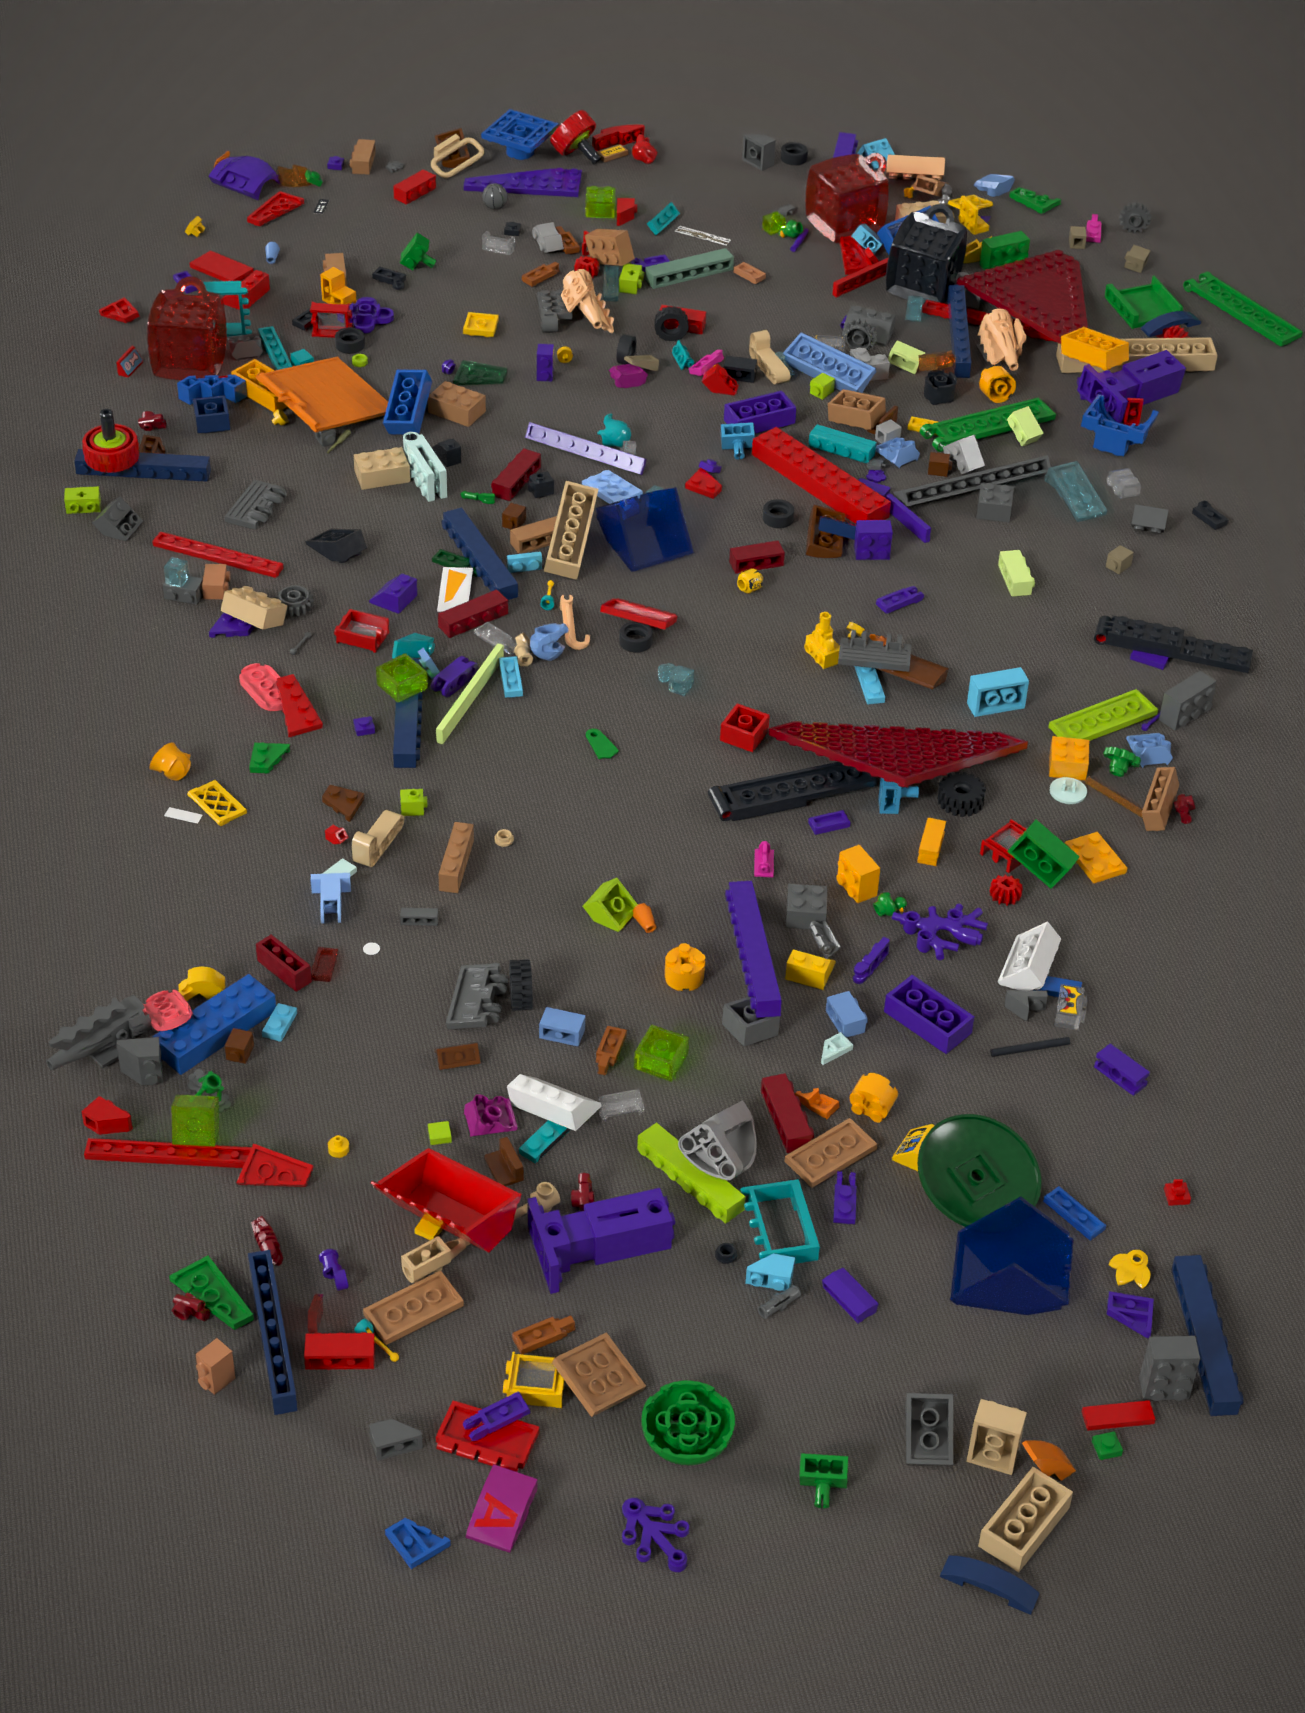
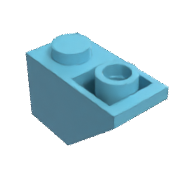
(867, 238)
(771, 1272)

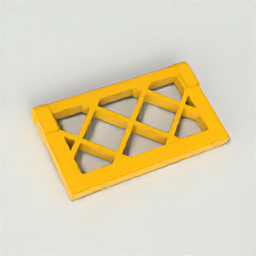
(977, 201)
(232, 802)

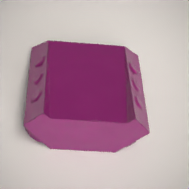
(628, 375)
(489, 1116)

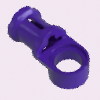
(333, 1269)

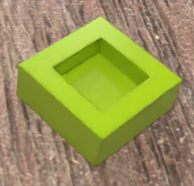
(439, 1133)

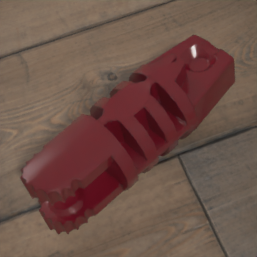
(267, 1239)

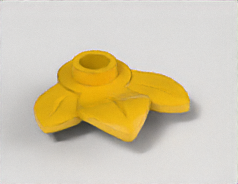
(1130, 1270)

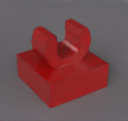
(1177, 1193)

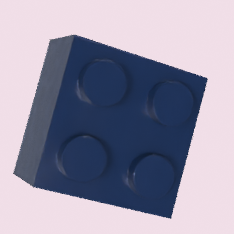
(211, 414)

